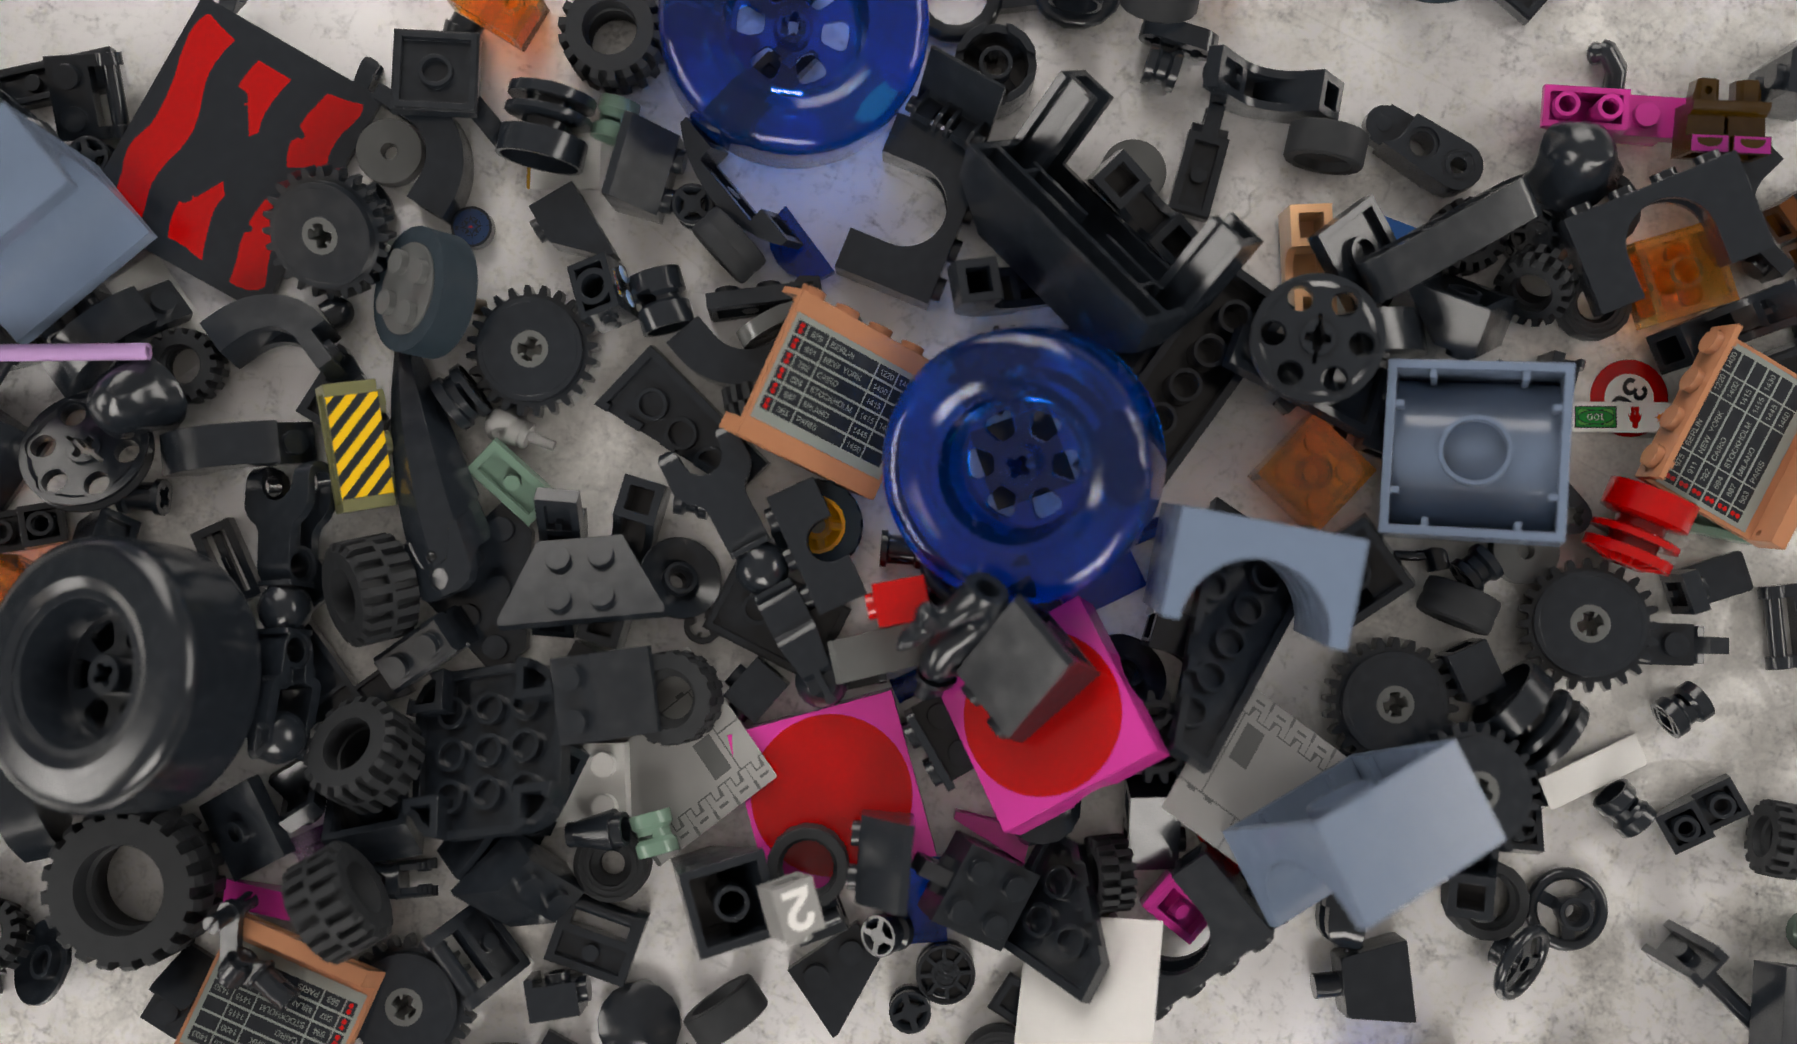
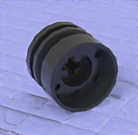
(548, 118)
(1534, 715)

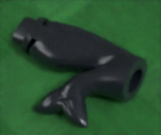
(958, 629)

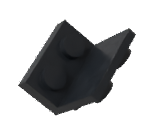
(932, 728)

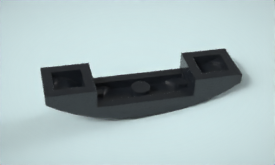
(704, 158)

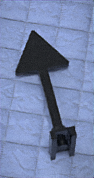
(1697, 963)

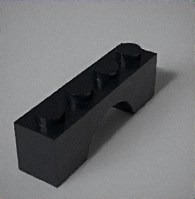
(639, 519)

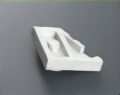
(602, 783)

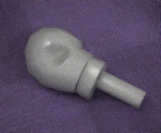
(514, 429)

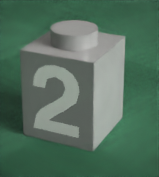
(791, 908)

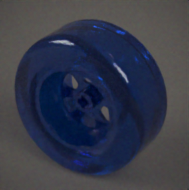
(779, 118)
(1101, 417)

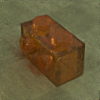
(509, 19)

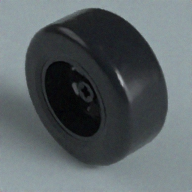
(124, 676)

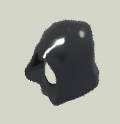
(1575, 165)
(136, 399)

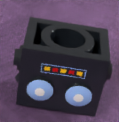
(602, 292)

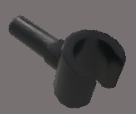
(1434, 557)

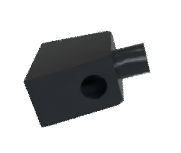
(1370, 980)

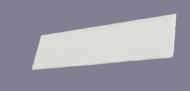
(1592, 771)

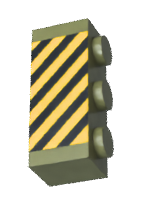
(356, 445)

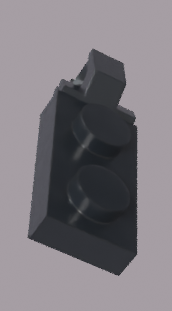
(1200, 166)
(736, 303)
(1684, 645)

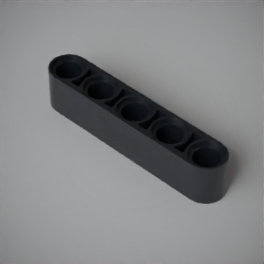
(1448, 238)

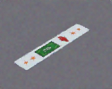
(1618, 416)

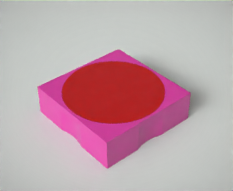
(1083, 747)
(828, 772)

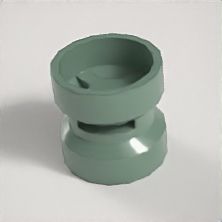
(610, 117)
(654, 833)

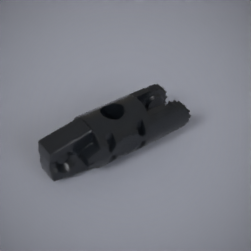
(398, 878)

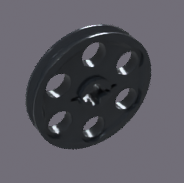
(1336, 329)
(79, 467)

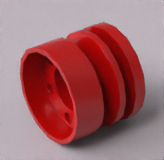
(1640, 525)

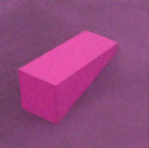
(991, 830)
(269, 896)

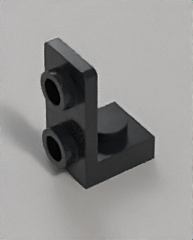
(1699, 584)

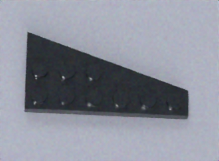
(1229, 642)

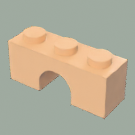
(1296, 255)

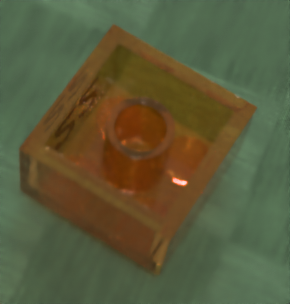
(1678, 277)
(1312, 473)

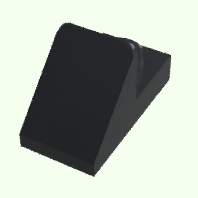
(177, 989)

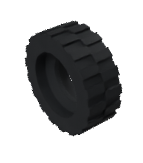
(705, 691)

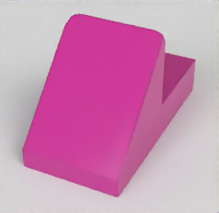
(1170, 904)

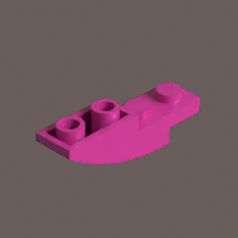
(1626, 117)

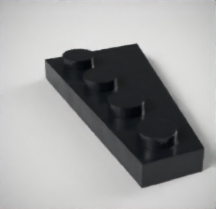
(671, 410)
(1353, 415)

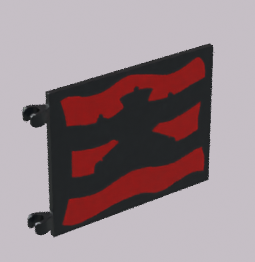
(221, 132)

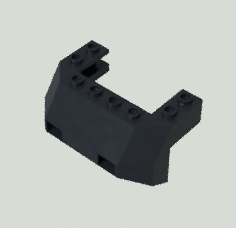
(1075, 244)

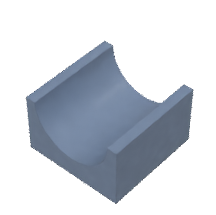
(58, 227)
(1477, 451)
(1316, 566)
(1368, 832)

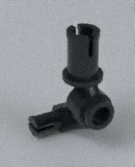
(240, 964)

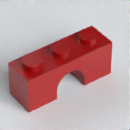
(896, 600)

